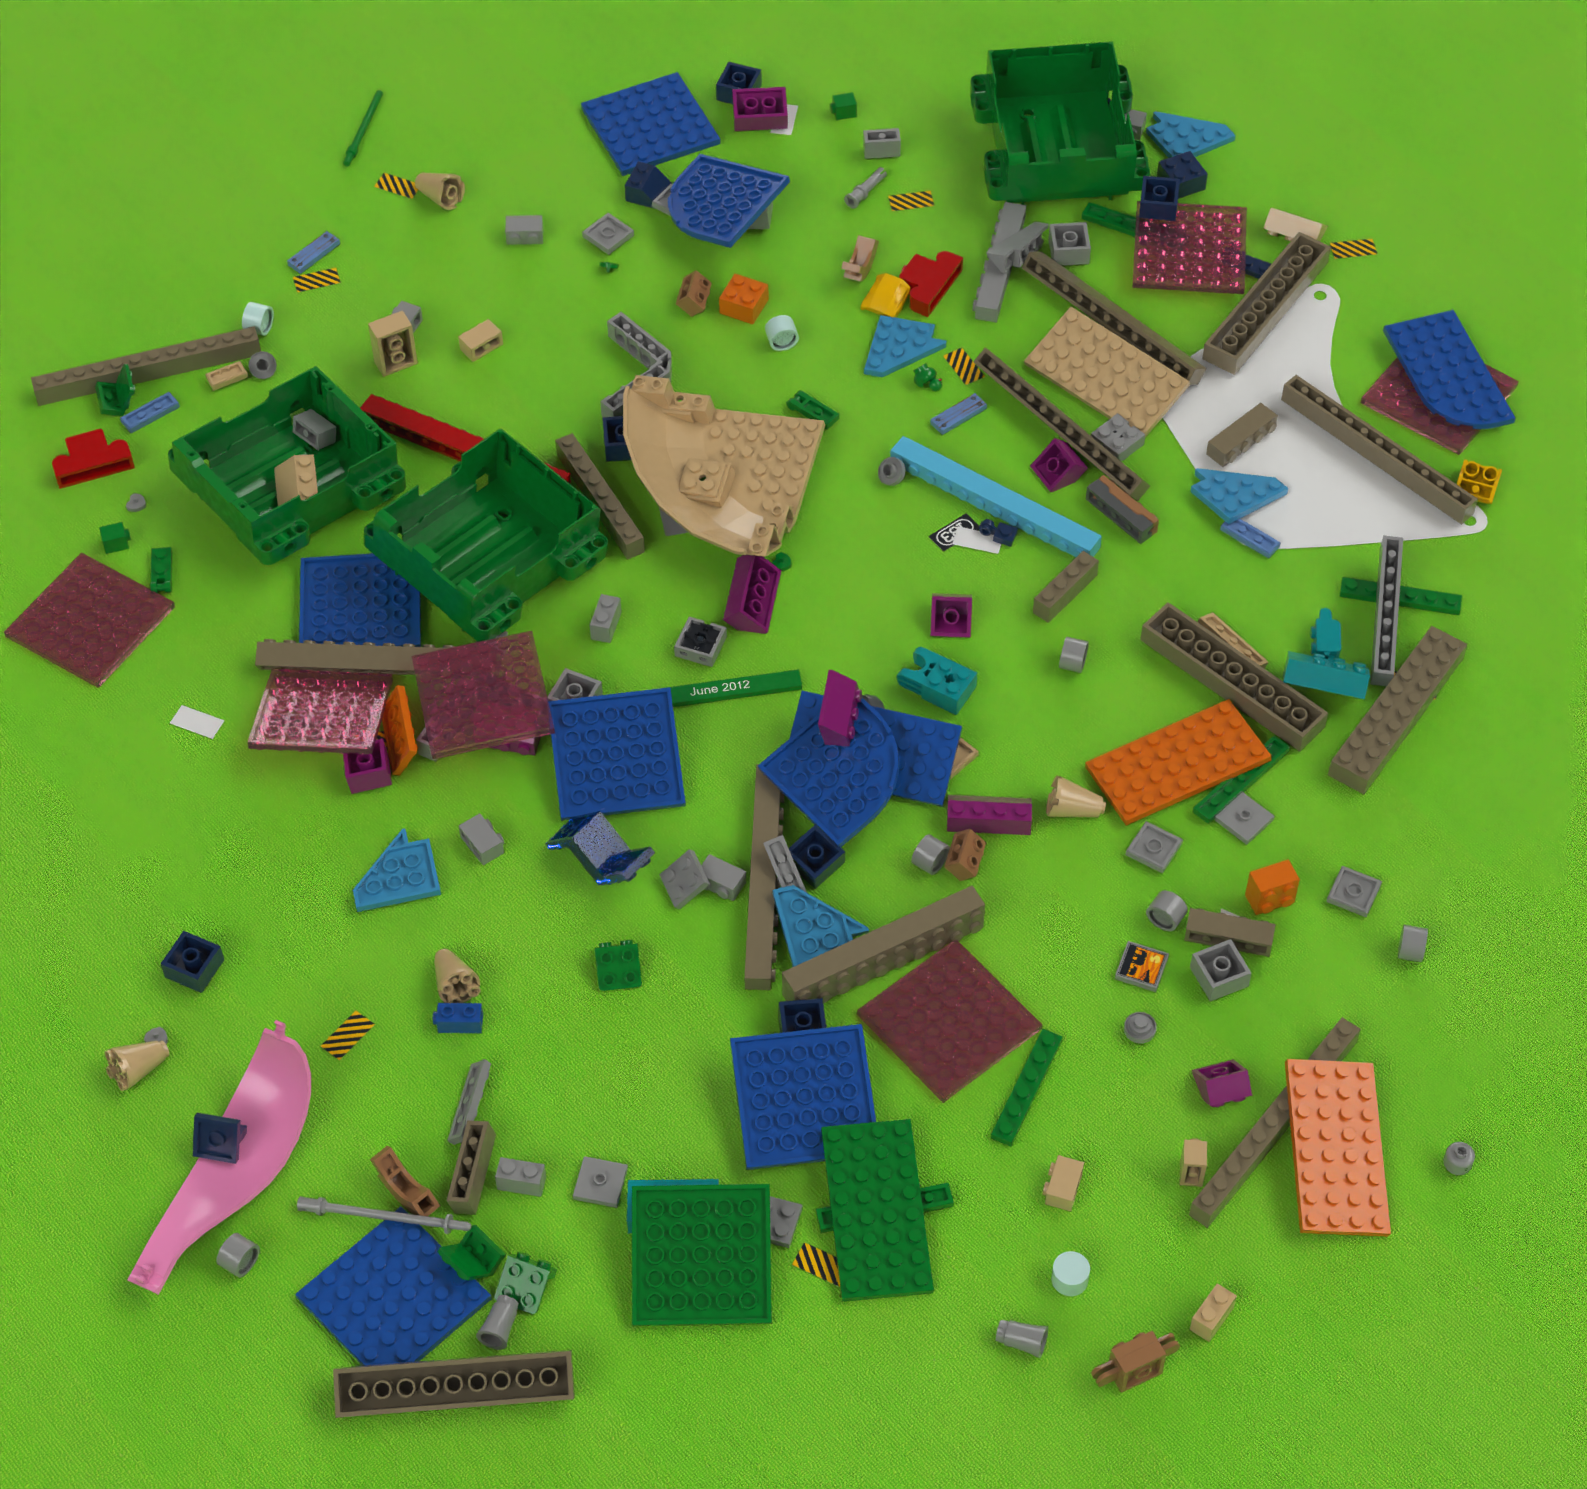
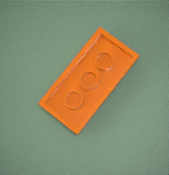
(399, 731)

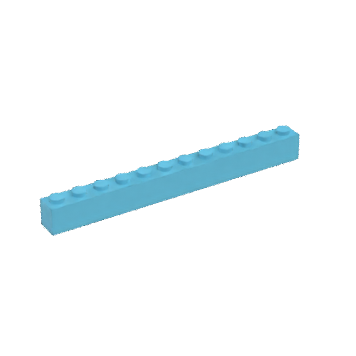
(996, 499)

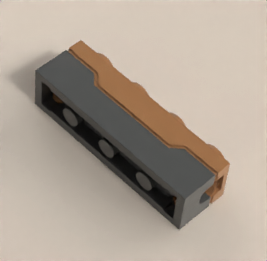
(1122, 509)

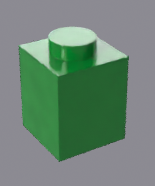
(844, 106)
(115, 537)

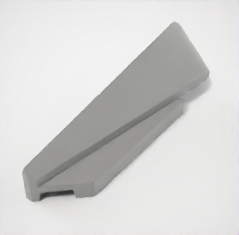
(1017, 247)

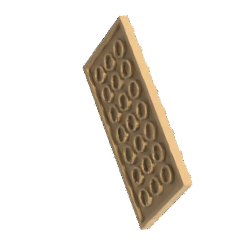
(1106, 371)

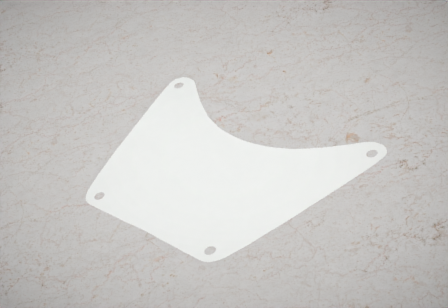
(1331, 488)

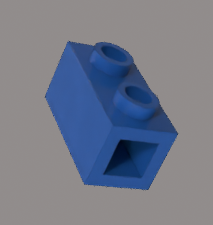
(458, 1017)

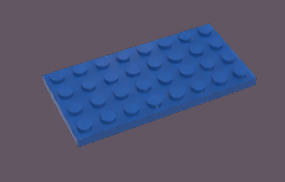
(923, 744)

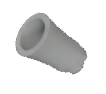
(498, 1323)
(1023, 1336)

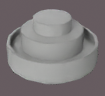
(262, 365)
(891, 471)
(1140, 1027)

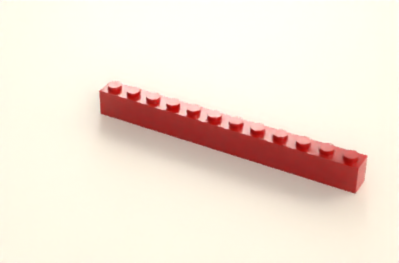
(425, 430)

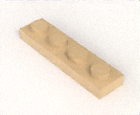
(1223, 631)

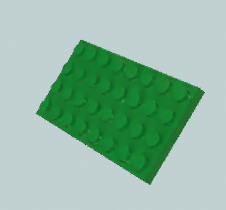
(876, 1210)

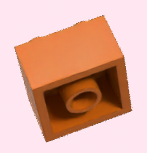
(743, 298)
(1272, 887)

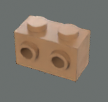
(693, 293)
(965, 854)

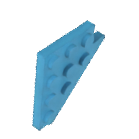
(1183, 134)
(899, 344)
(1236, 494)
(398, 875)
(812, 925)

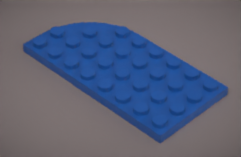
(1448, 371)

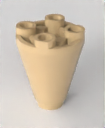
(454, 978)
(134, 1061)

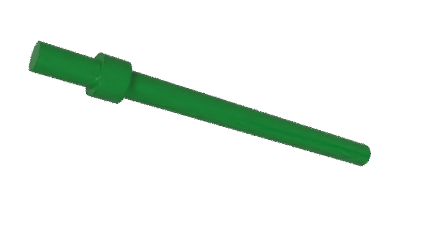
(353, 148)

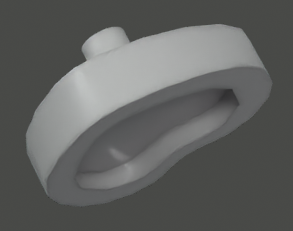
(136, 503)
(156, 1034)

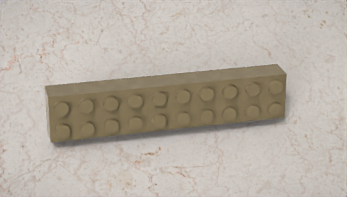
(1266, 303)
(1234, 676)
(1397, 710)
(885, 948)
(453, 1383)

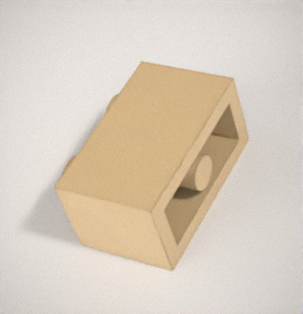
(480, 340)
(1193, 1162)
(1064, 1182)
(1213, 1312)

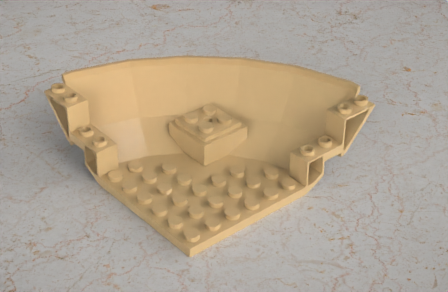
(750, 462)

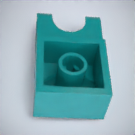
(939, 680)

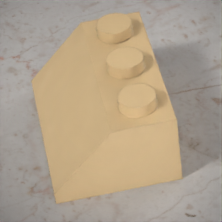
(1289, 225)
(296, 478)

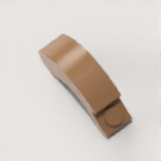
(861, 260)
(402, 1185)

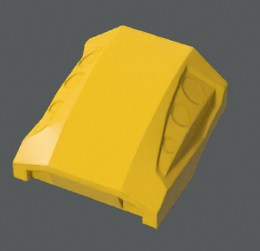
(886, 295)
(1479, 480)

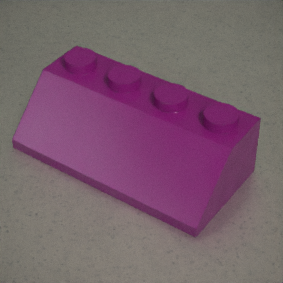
(752, 594)
(989, 814)

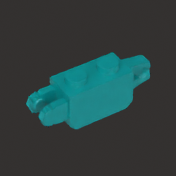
(1326, 635)

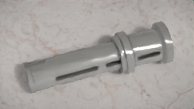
(861, 191)

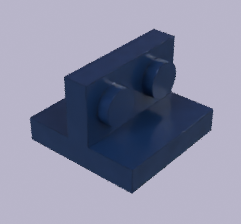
(217, 1137)

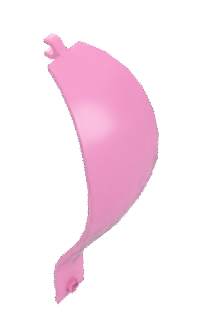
(274, 1107)

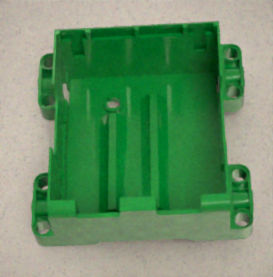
(1072, 138)
(471, 556)

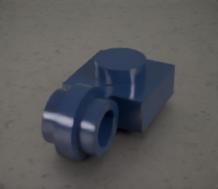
(1002, 534)

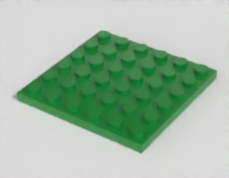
(701, 1255)

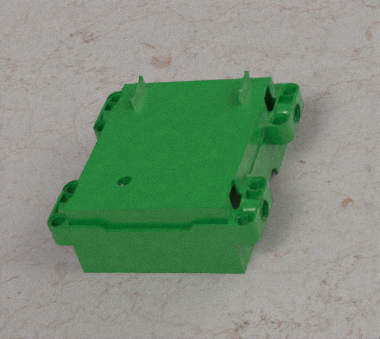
(242, 456)

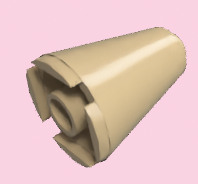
(441, 188)
(1073, 800)

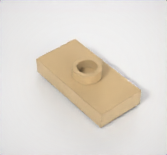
(226, 375)

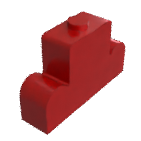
(930, 279)
(91, 458)

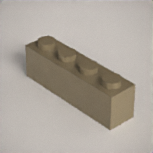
(1242, 434)
(1065, 586)
(1215, 928)
(471, 1167)

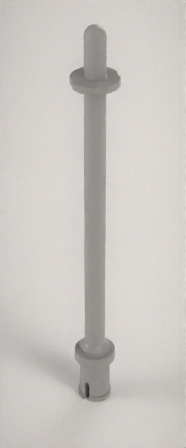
(321, 1206)

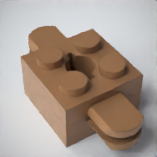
(1136, 1360)

